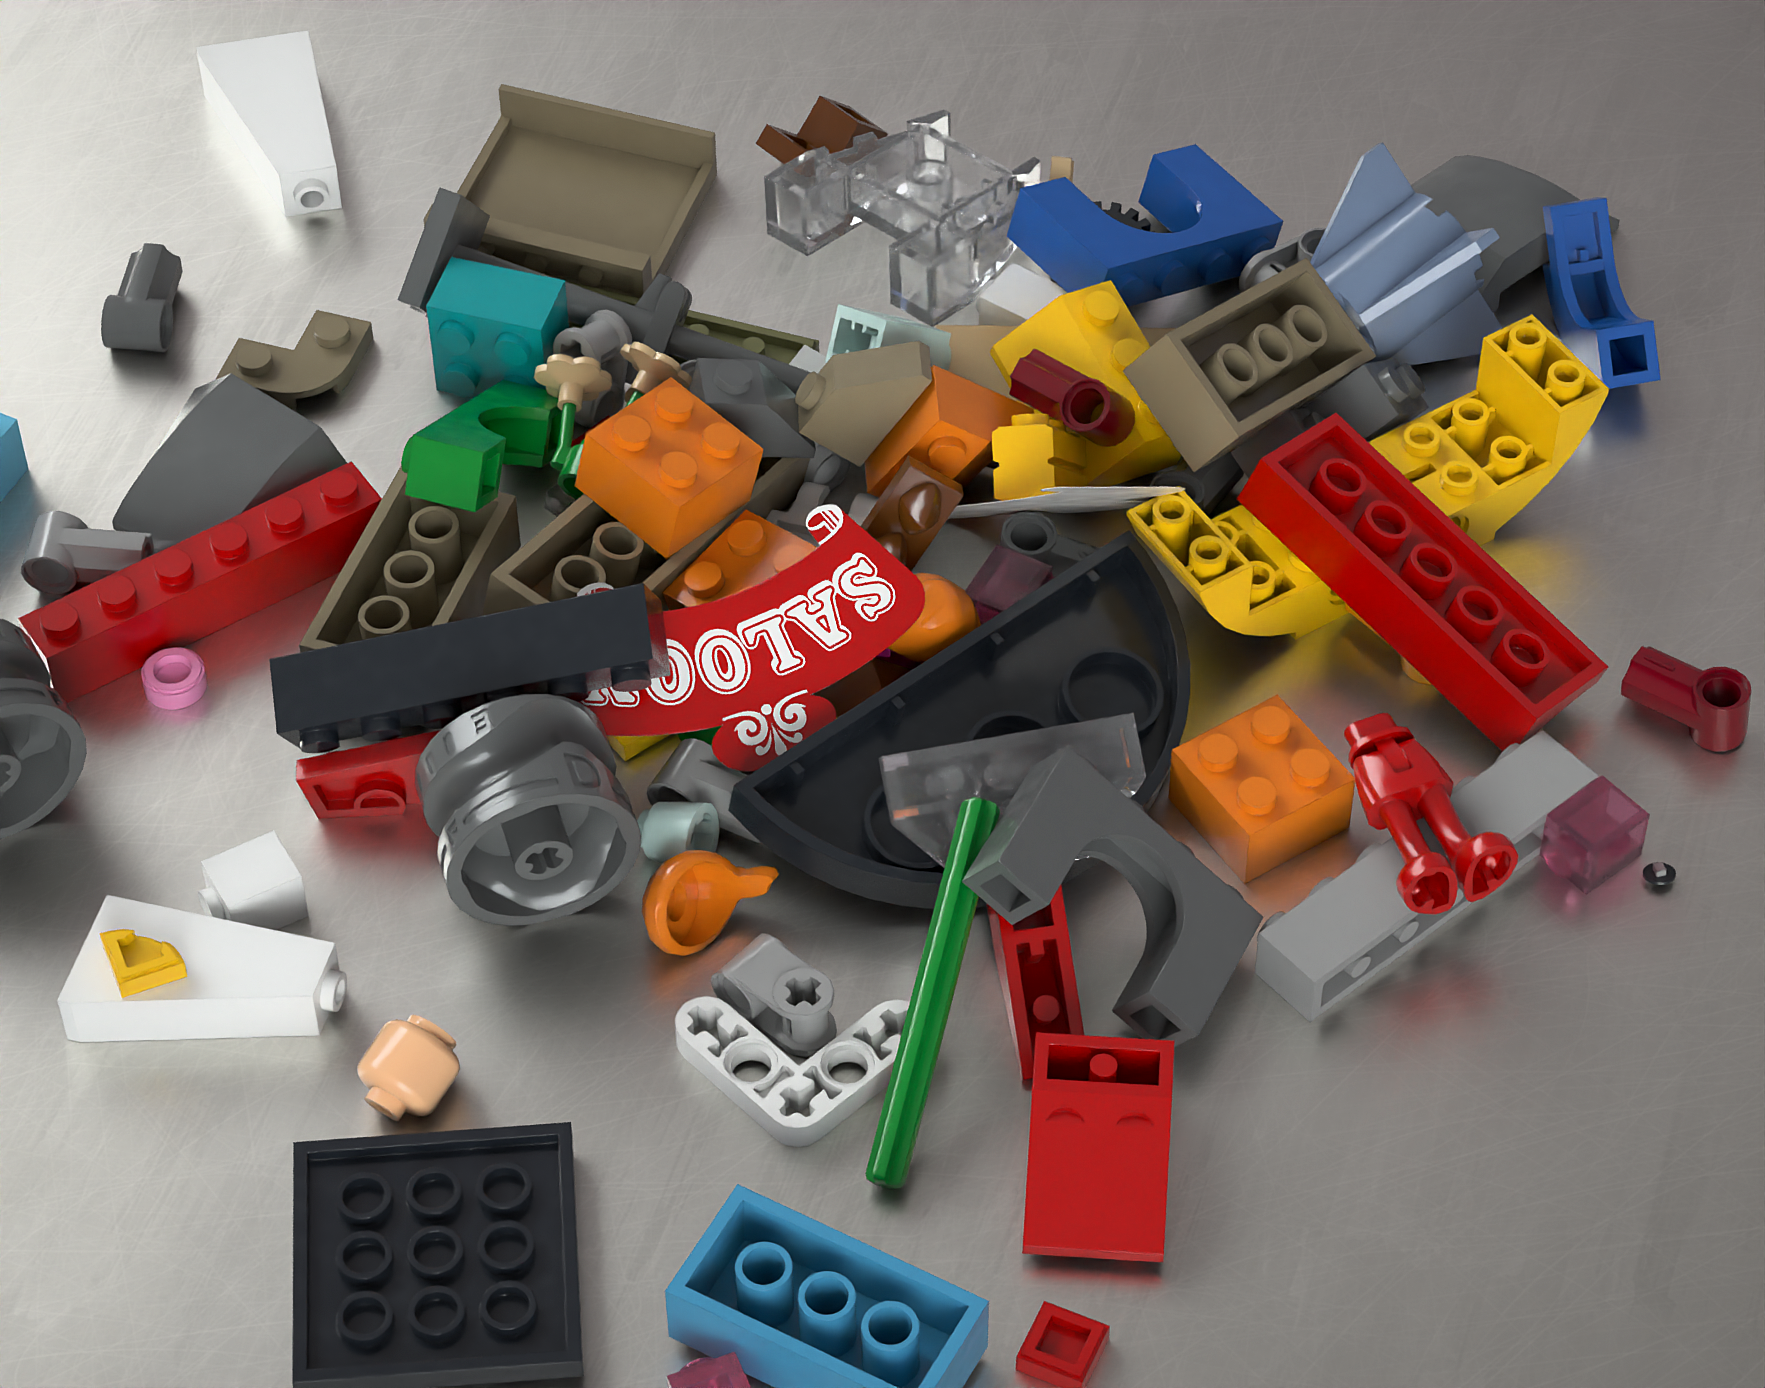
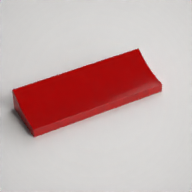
(1420, 581)

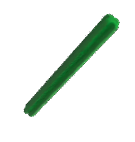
(930, 1000)

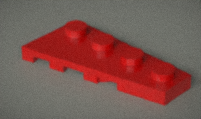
(363, 779)

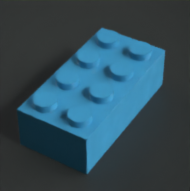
(819, 1305)

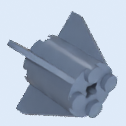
(1404, 269)

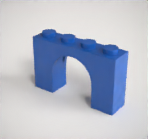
(1210, 216)

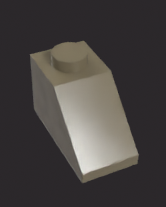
(862, 397)

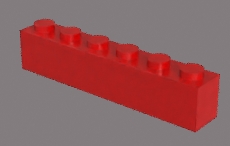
(202, 582)

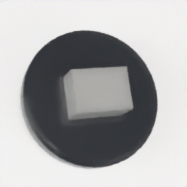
(1659, 873)

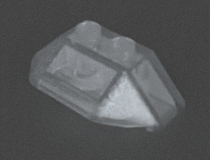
(931, 783)

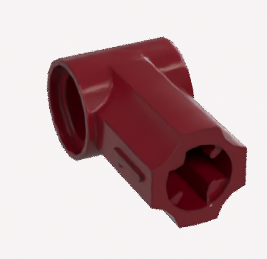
(1072, 397)
(1708, 701)

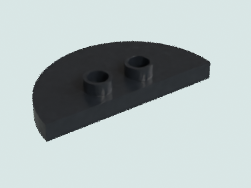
(1068, 653)

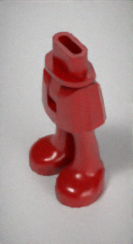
(1404, 784)

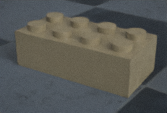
(1248, 363)
(415, 568)

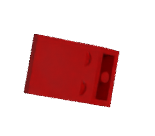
(1099, 1147)

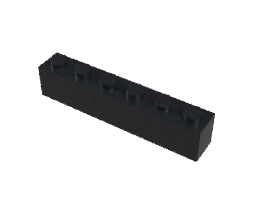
(456, 666)

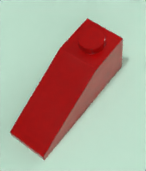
(1036, 977)

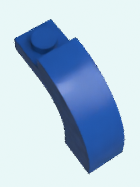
(1588, 297)

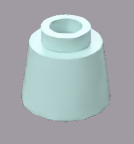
(678, 827)

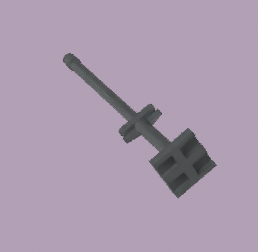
(656, 320)

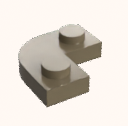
(321, 360)

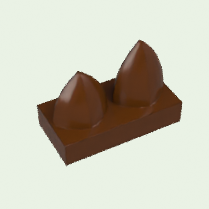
(912, 510)

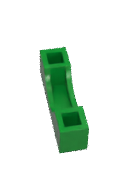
(463, 452)

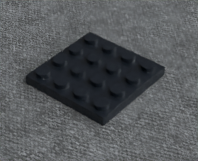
(436, 1259)

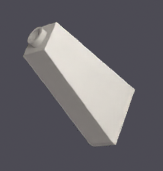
(276, 115)
(237, 983)

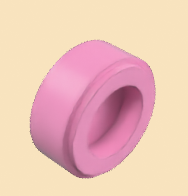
(174, 678)

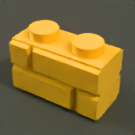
(1036, 456)

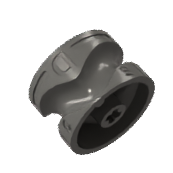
(38, 736)
(527, 810)

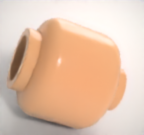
(408, 1067)

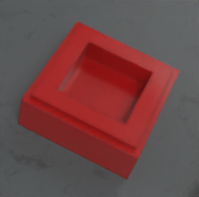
(1062, 1347)

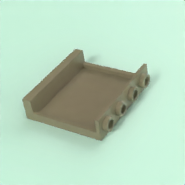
(588, 189)

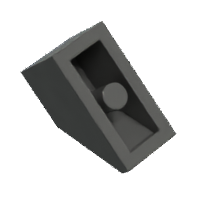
(754, 403)

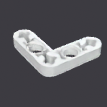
(788, 1082)

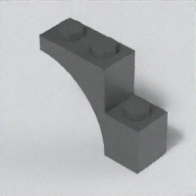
(1368, 399)

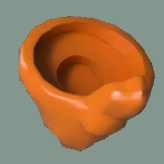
(944, 620)
(695, 897)

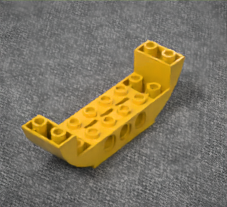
(1470, 457)

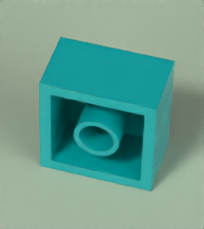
(492, 326)

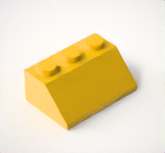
(1099, 339)

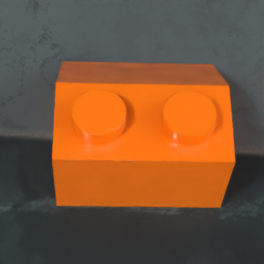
(945, 430)

